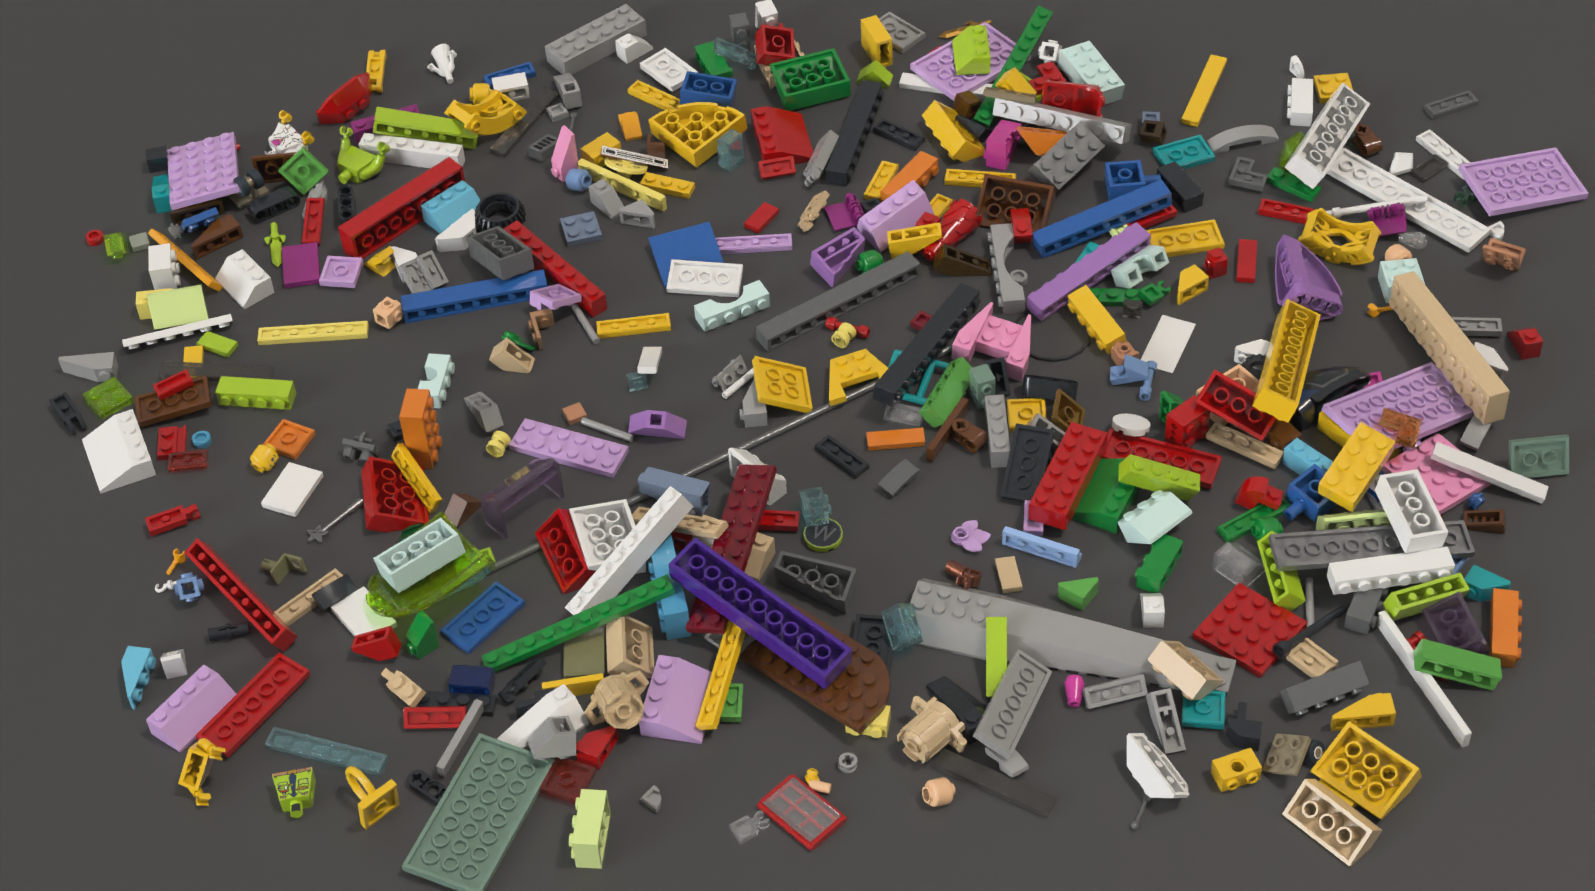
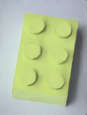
(590, 828)

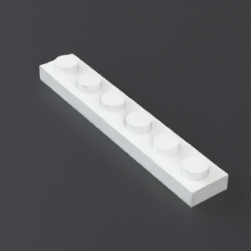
(169, 334)

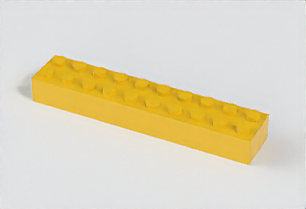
(1287, 361)

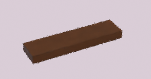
(946, 430)

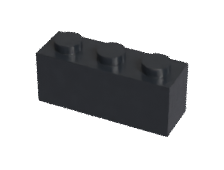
(1182, 187)

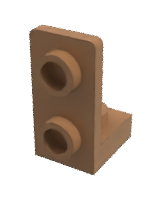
(539, 320)

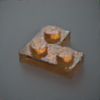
(1406, 425)

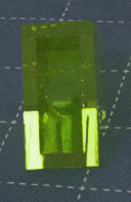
(116, 244)

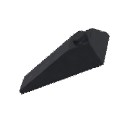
(961, 703)

